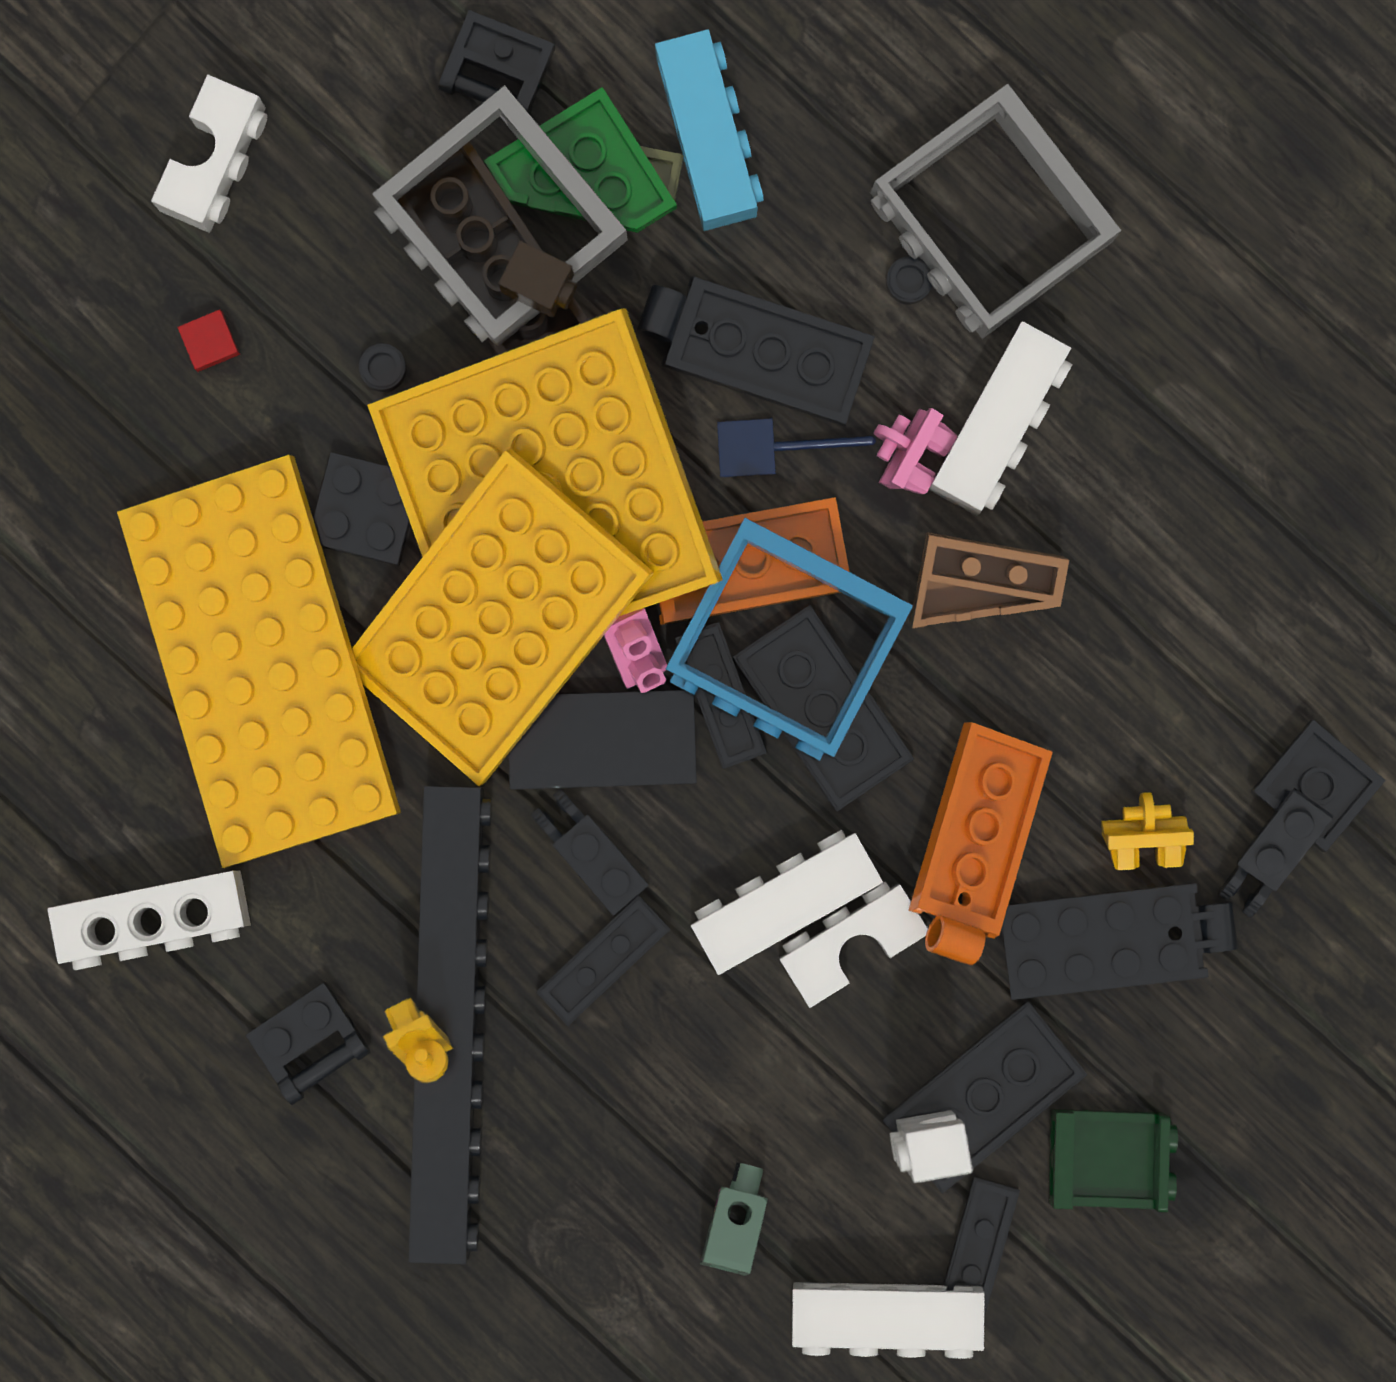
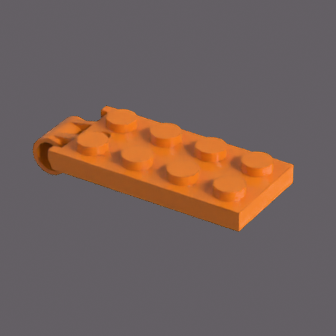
(759, 577)
(978, 840)

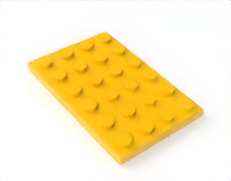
(497, 616)

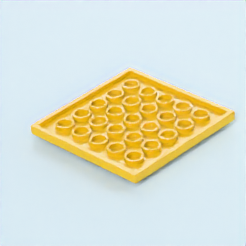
(581, 418)

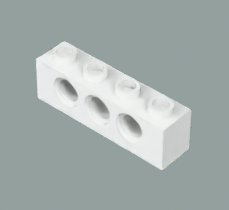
(75, 922)

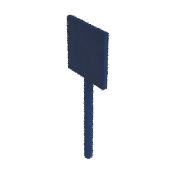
(750, 448)

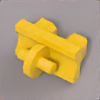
(1146, 828)
(417, 1041)

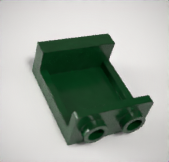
(1111, 1159)

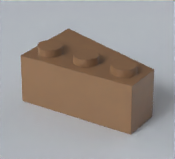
(982, 579)

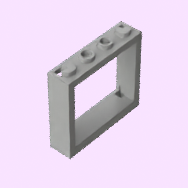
(1049, 165)
(424, 253)

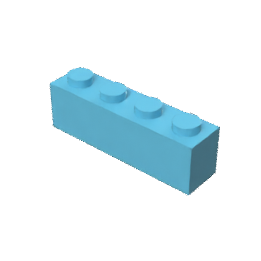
(707, 130)

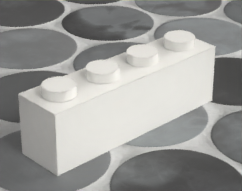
(1000, 419)
(785, 903)
(888, 1318)

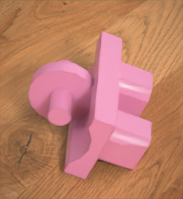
(924, 432)
(636, 651)

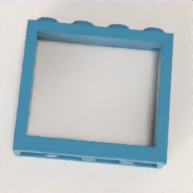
(825, 572)

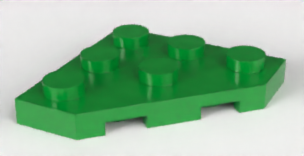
(604, 155)

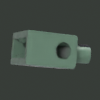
(733, 1245)

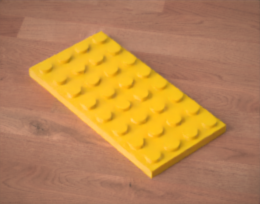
(258, 661)

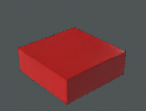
(208, 340)

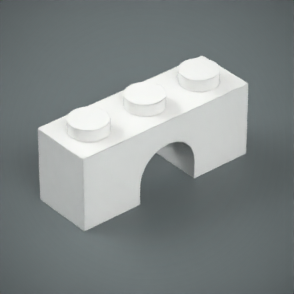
(200, 191)
(815, 960)
(931, 1146)

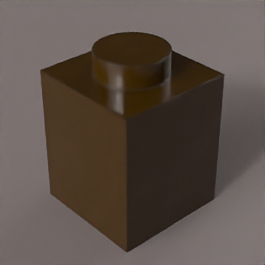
(538, 280)

